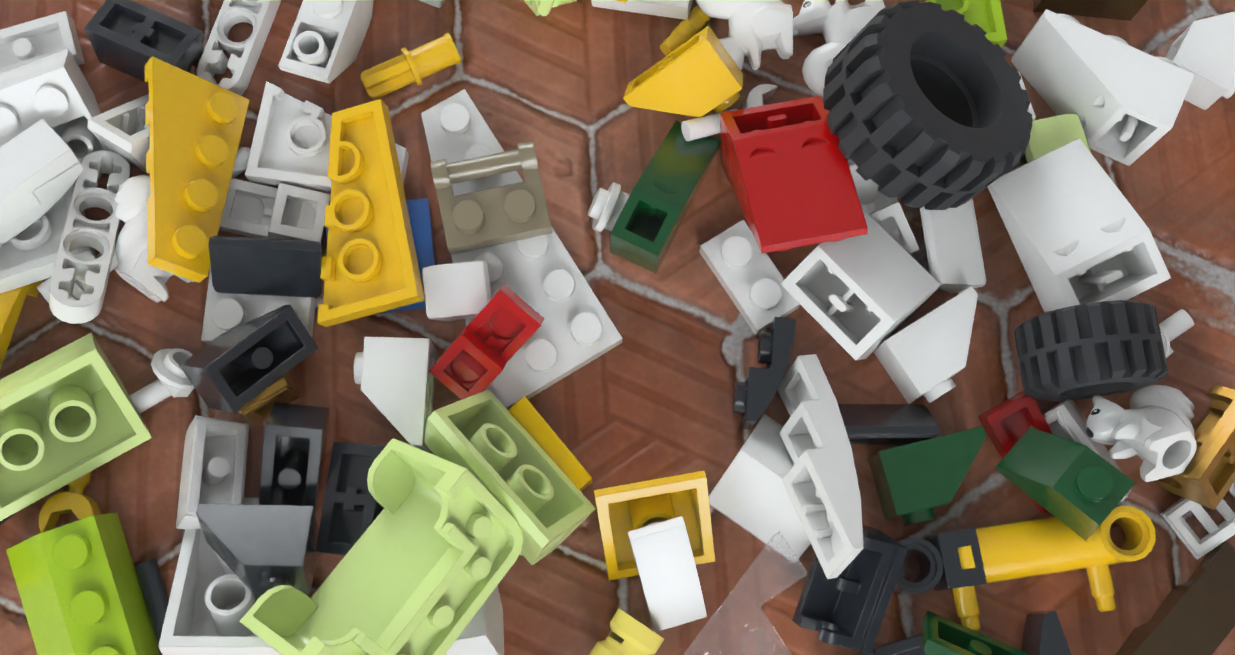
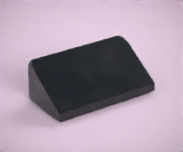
(266, 266)
(888, 423)

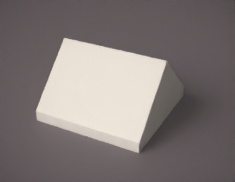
(754, 492)

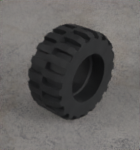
(927, 106)

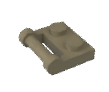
(495, 213)

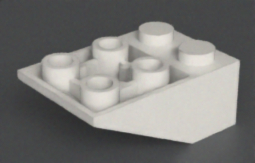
(1115, 89)
(1076, 230)

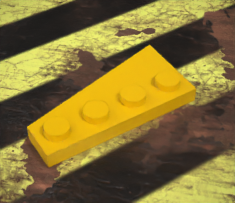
(190, 165)
(370, 236)

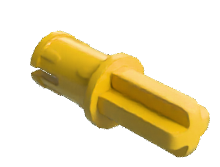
(410, 67)

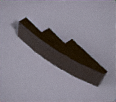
(1194, 614)

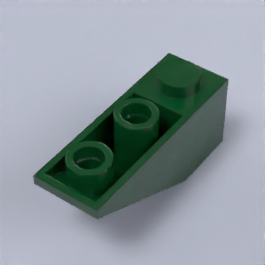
(662, 199)

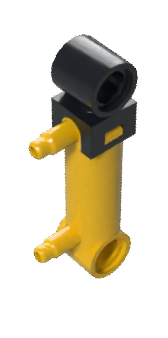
(1024, 550)

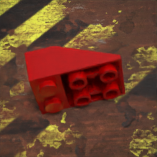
(790, 175)

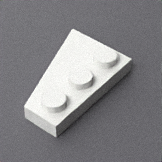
(294, 143)

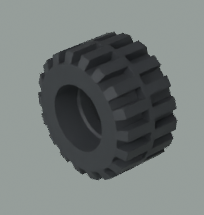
(1090, 350)

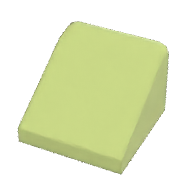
(1053, 133)

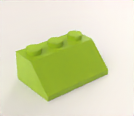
(83, 590)

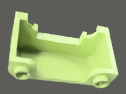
(409, 575)

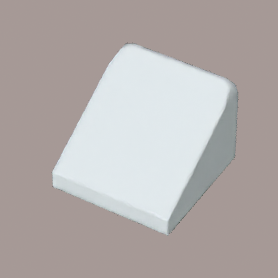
(456, 290)

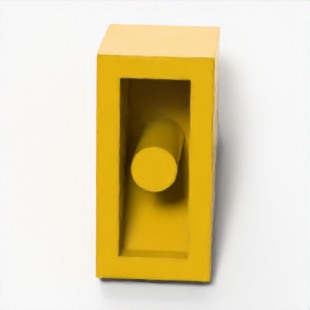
(689, 79)

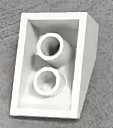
(208, 605)

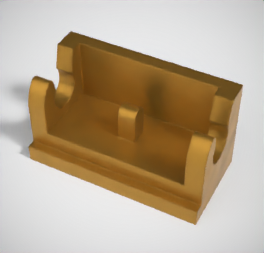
(1213, 464)

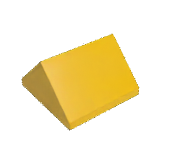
(651, 501)

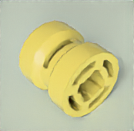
(628, 638)

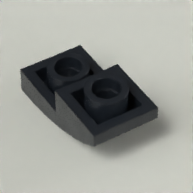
(761, 384)

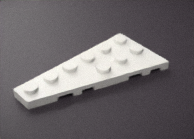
(533, 268)

